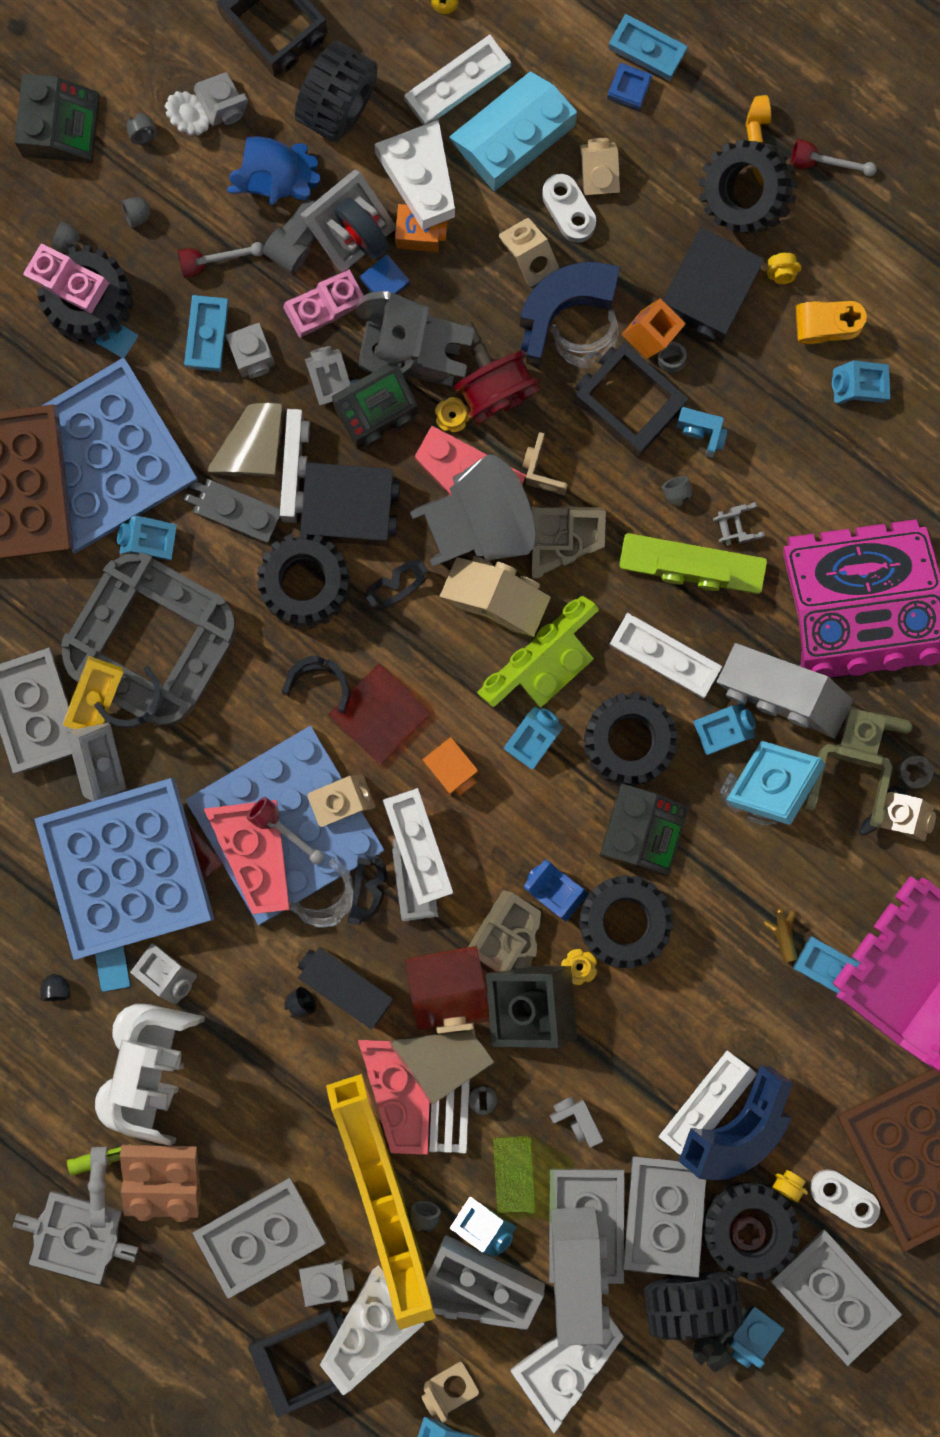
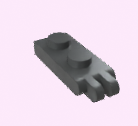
(234, 510)

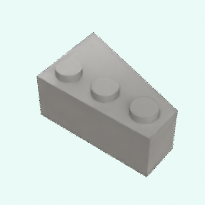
(785, 690)
(579, 1276)
(480, 1287)

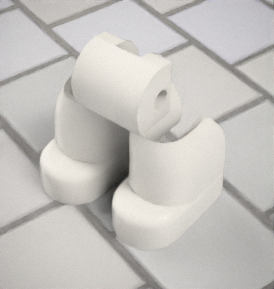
(135, 1093)

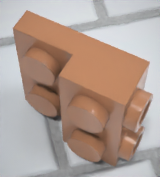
(160, 1182)

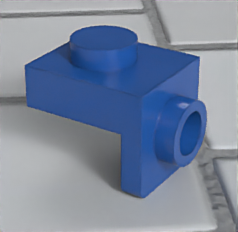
(555, 890)

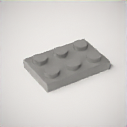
(33, 711)
(593, 1189)
(664, 1219)
(259, 1237)
(835, 1297)

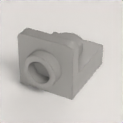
(221, 99)
(250, 351)
(327, 373)
(163, 974)
(583, 1125)
(326, 1283)

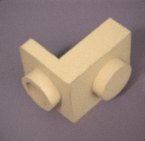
(600, 167)
(908, 815)

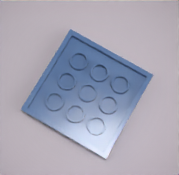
(115, 453)
(288, 776)
(124, 868)

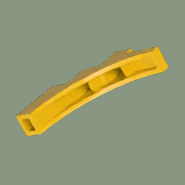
(382, 1201)

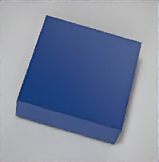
(629, 86)
(385, 277)

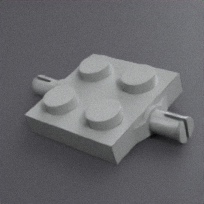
(67, 1241)

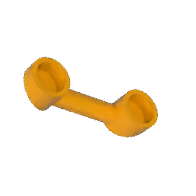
(758, 115)

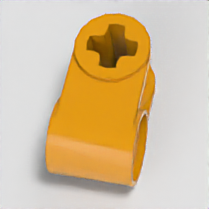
(823, 321)

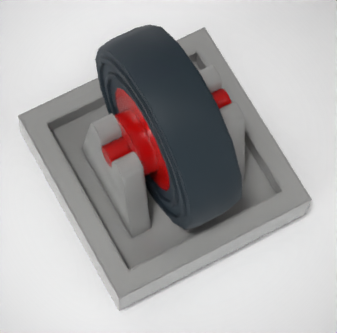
(350, 222)

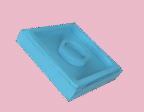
(776, 782)

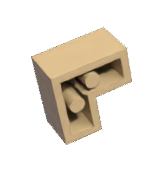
(496, 594)

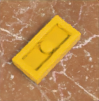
(96, 684)

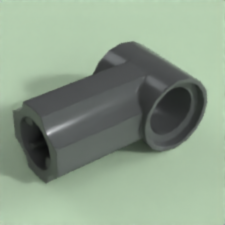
(291, 243)

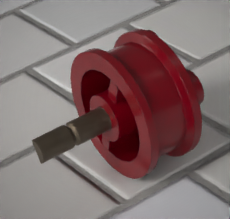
(496, 383)

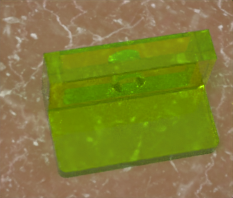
(514, 1174)

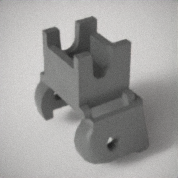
(410, 334)
(482, 514)

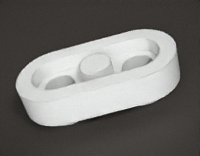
(567, 207)
(845, 1198)

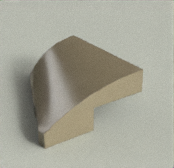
(252, 443)
(565, 535)
(508, 934)
(442, 1061)

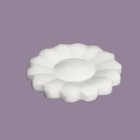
(187, 113)

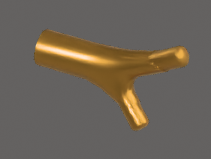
(784, 934)

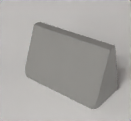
(96, 761)

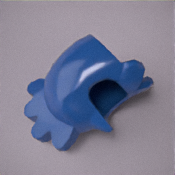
(275, 170)

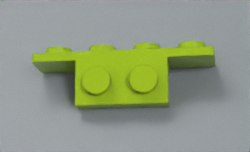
(692, 563)
(547, 661)

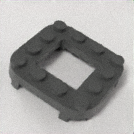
(175, 592)

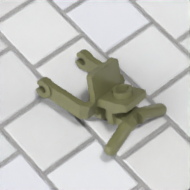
(860, 746)

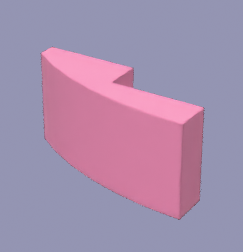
(66, 278)
(324, 304)

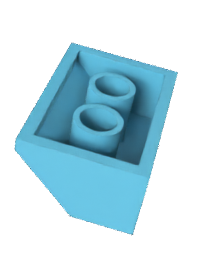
(514, 129)

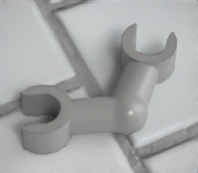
(97, 1187)

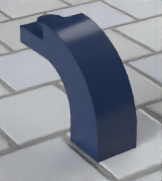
(567, 287)
(747, 1138)

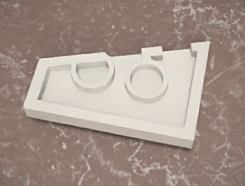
(420, 172)
(365, 1336)
(559, 1374)

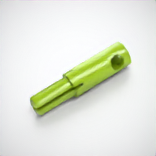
(83, 1164)

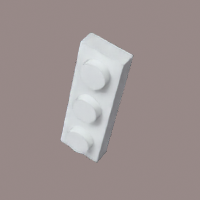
(457, 80)
(294, 465)
(665, 656)
(418, 846)
(709, 1100)

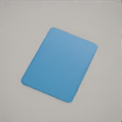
(119, 343)
(112, 969)

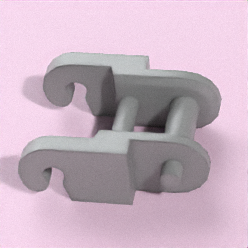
(741, 536)

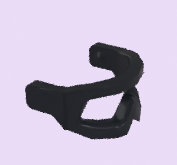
(421, 574)
(318, 663)
(152, 710)
(357, 914)

